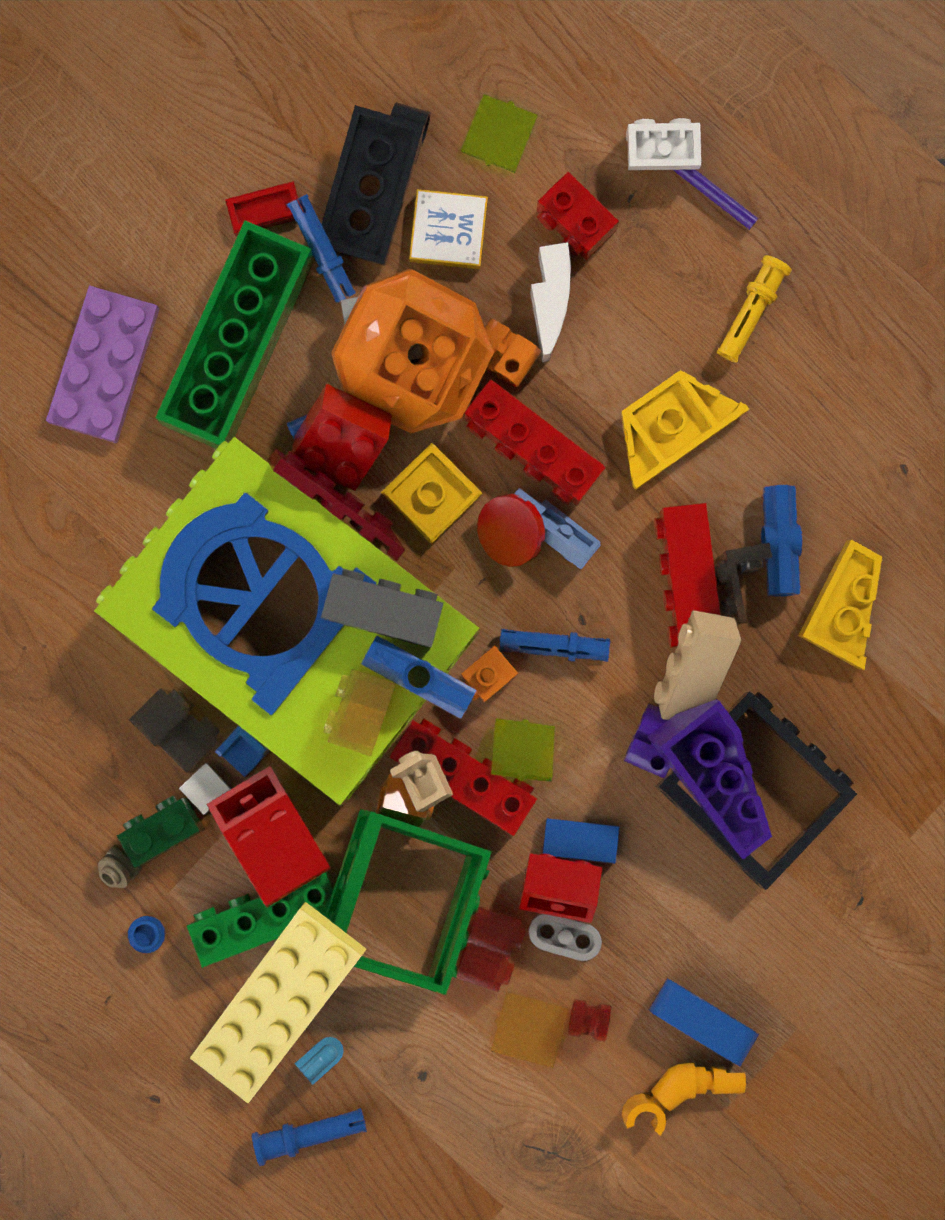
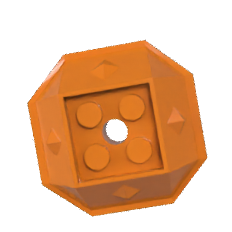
(376, 343)

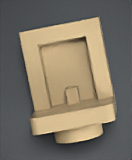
(422, 779)

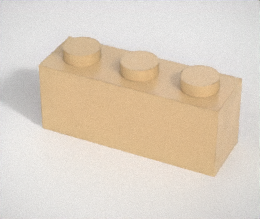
(698, 664)

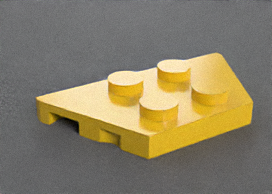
(673, 423)

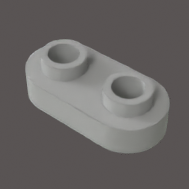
(564, 937)

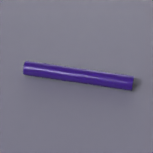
(718, 197)

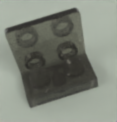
(728, 567)

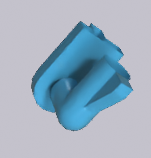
(320, 1058)

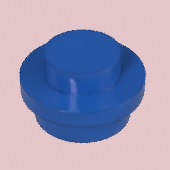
(146, 934)

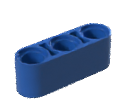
(703, 1022)

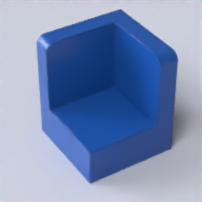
(242, 751)

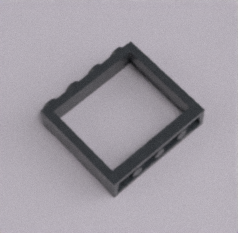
(809, 754)

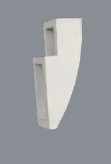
(551, 296)

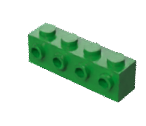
(251, 923)

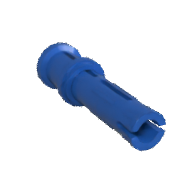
(291, 1139)

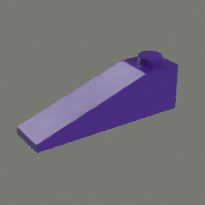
(710, 761)

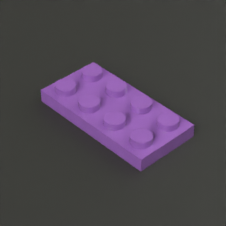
(102, 364)

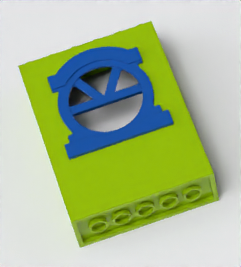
(284, 695)

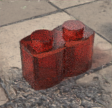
(489, 949)

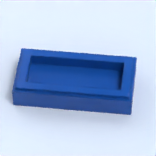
(581, 840)

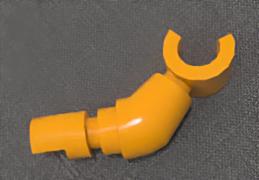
(677, 1086)

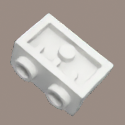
(664, 145)

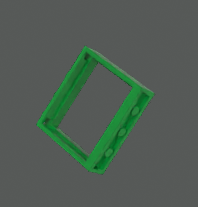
(462, 907)

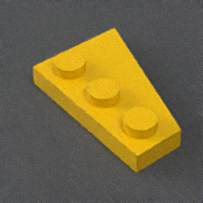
(844, 606)

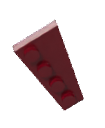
(369, 526)

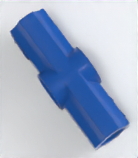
(785, 540)
(395, 665)

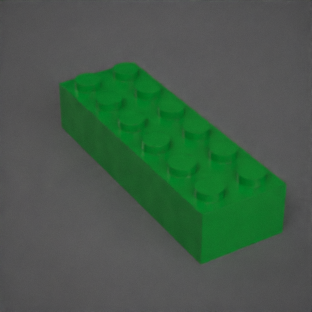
(235, 336)

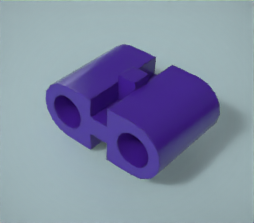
(641, 750)

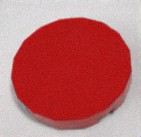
(510, 530)

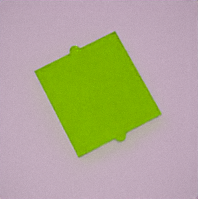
(499, 133)
(523, 750)

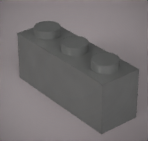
(382, 608)

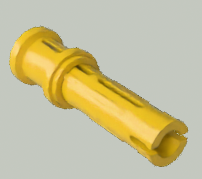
(760, 294)

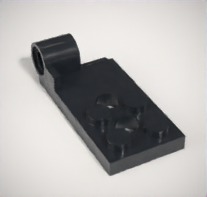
(378, 148)

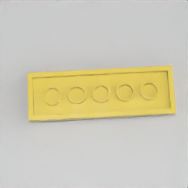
(277, 1002)

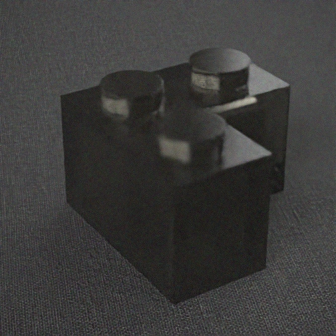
(173, 726)

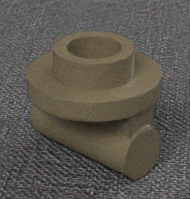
(117, 869)

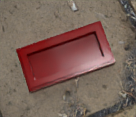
(262, 207)

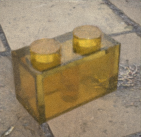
(360, 712)

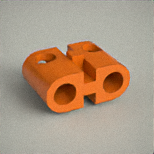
(512, 353)

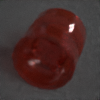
(589, 1020)

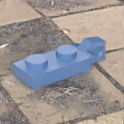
(563, 533)

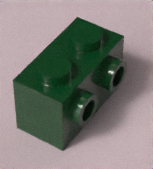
(161, 832)

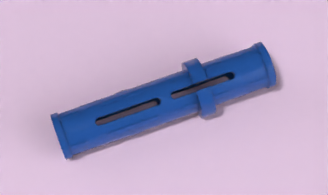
(321, 248)
(555, 645)

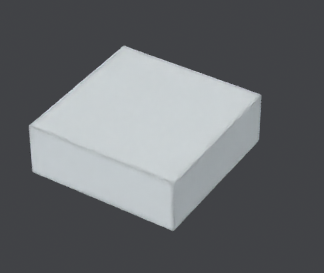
(204, 787)

